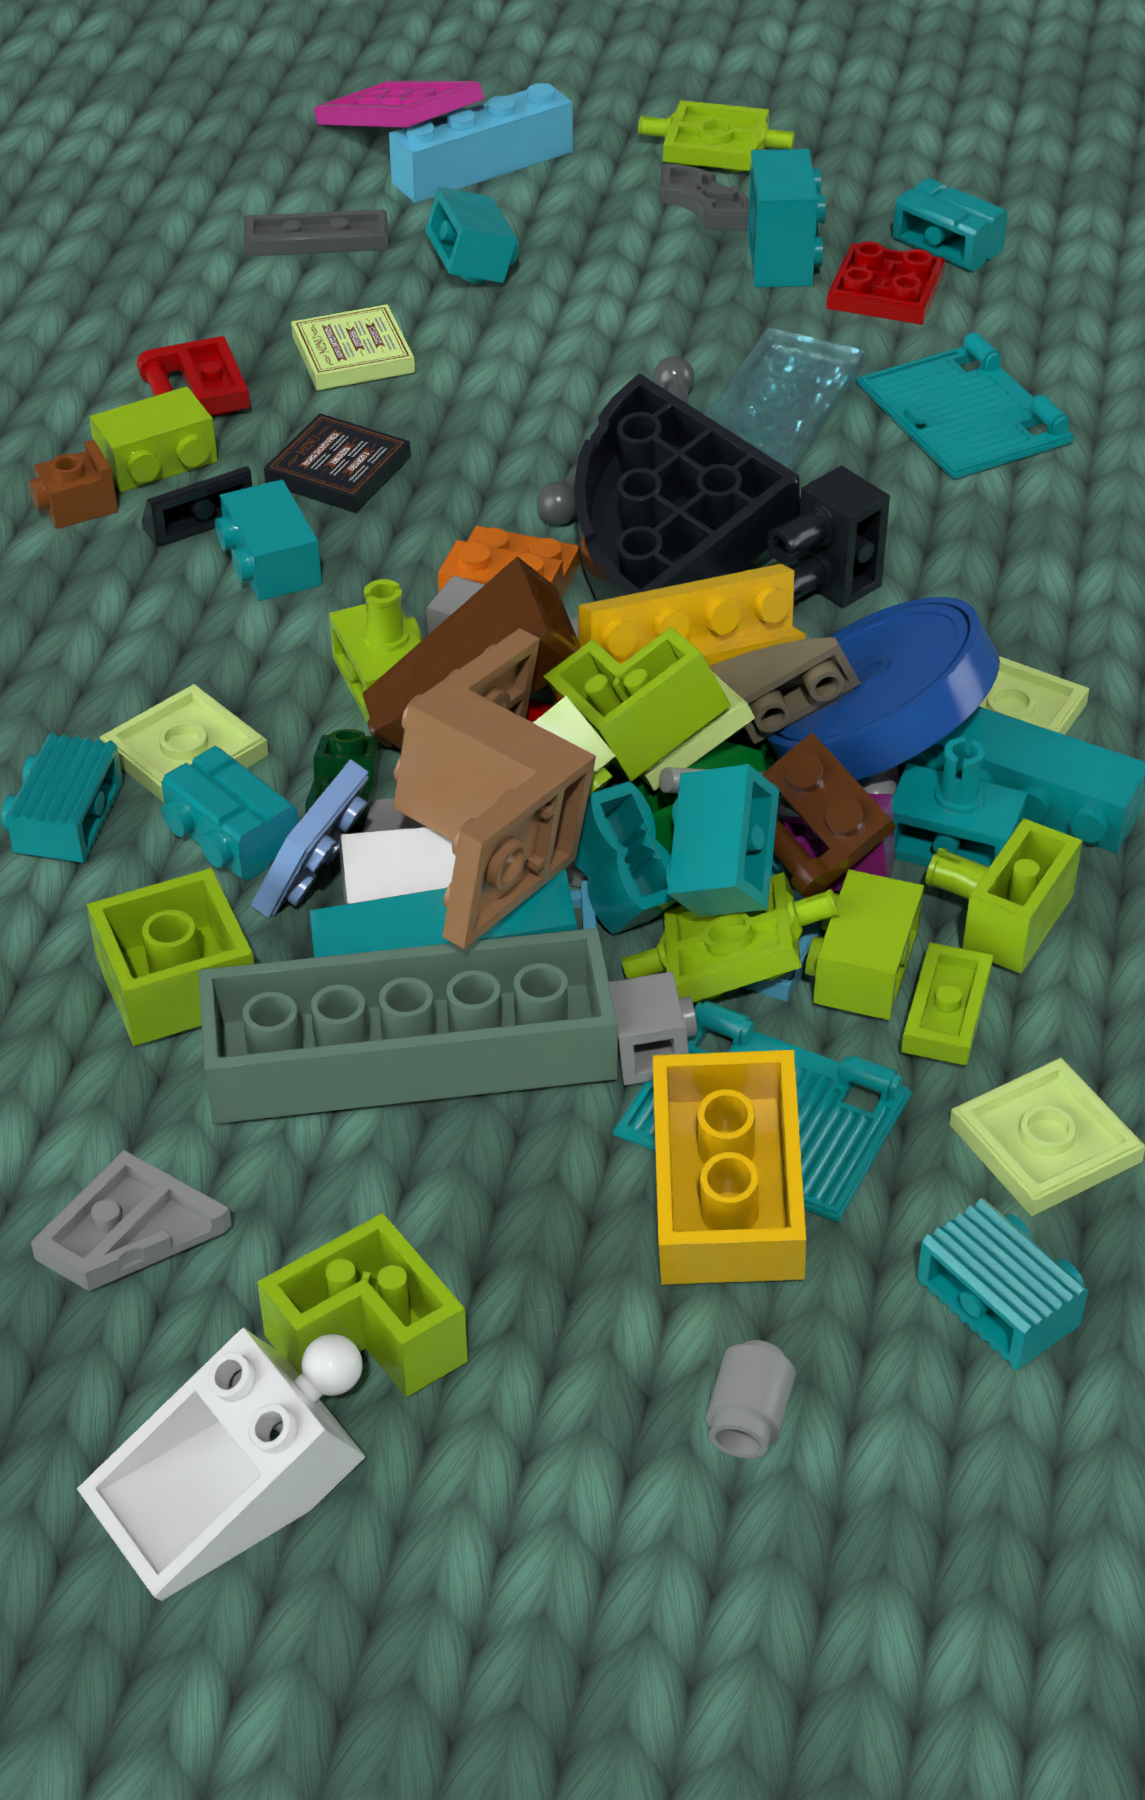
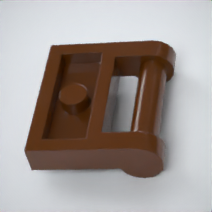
(832, 807)

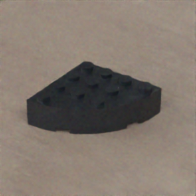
(672, 495)

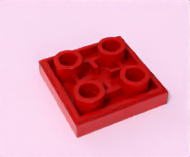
(886, 282)

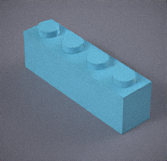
(481, 141)

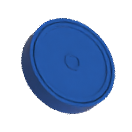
(919, 677)

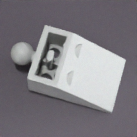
(207, 1476)

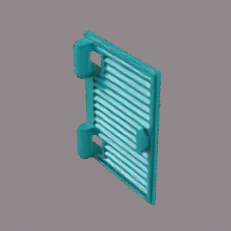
(970, 416)
(835, 1137)

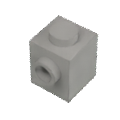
(650, 1023)

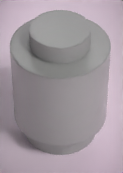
(750, 1399)

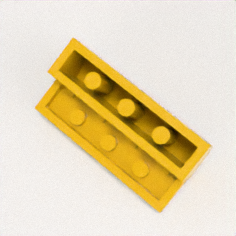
(715, 614)

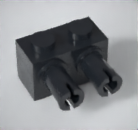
(835, 538)

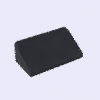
(190, 507)

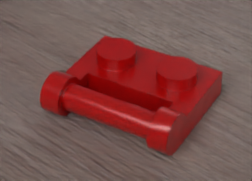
(206, 369)

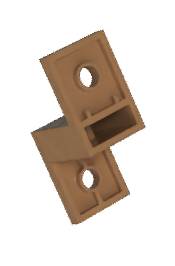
(492, 785)

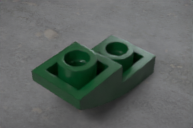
(332, 756)

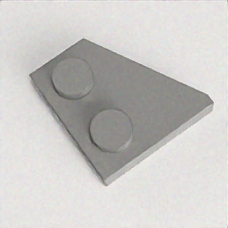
(127, 1223)

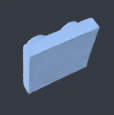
(313, 841)

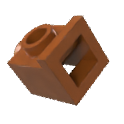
(74, 487)

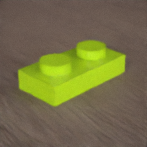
(947, 1004)

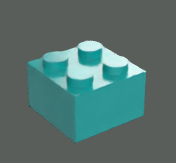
(784, 218)

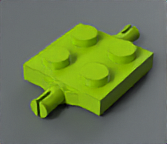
(715, 135)
(732, 949)

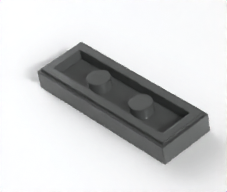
(316, 232)

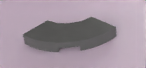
(699, 192)

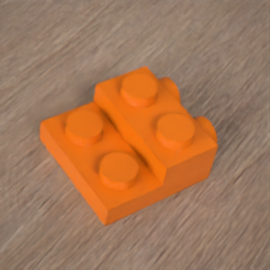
(493, 549)

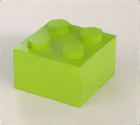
(157, 942)

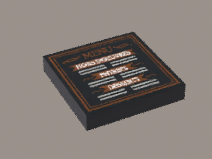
(338, 462)

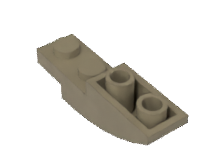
(787, 682)

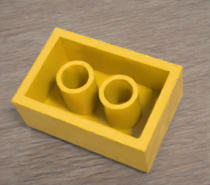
(728, 1168)

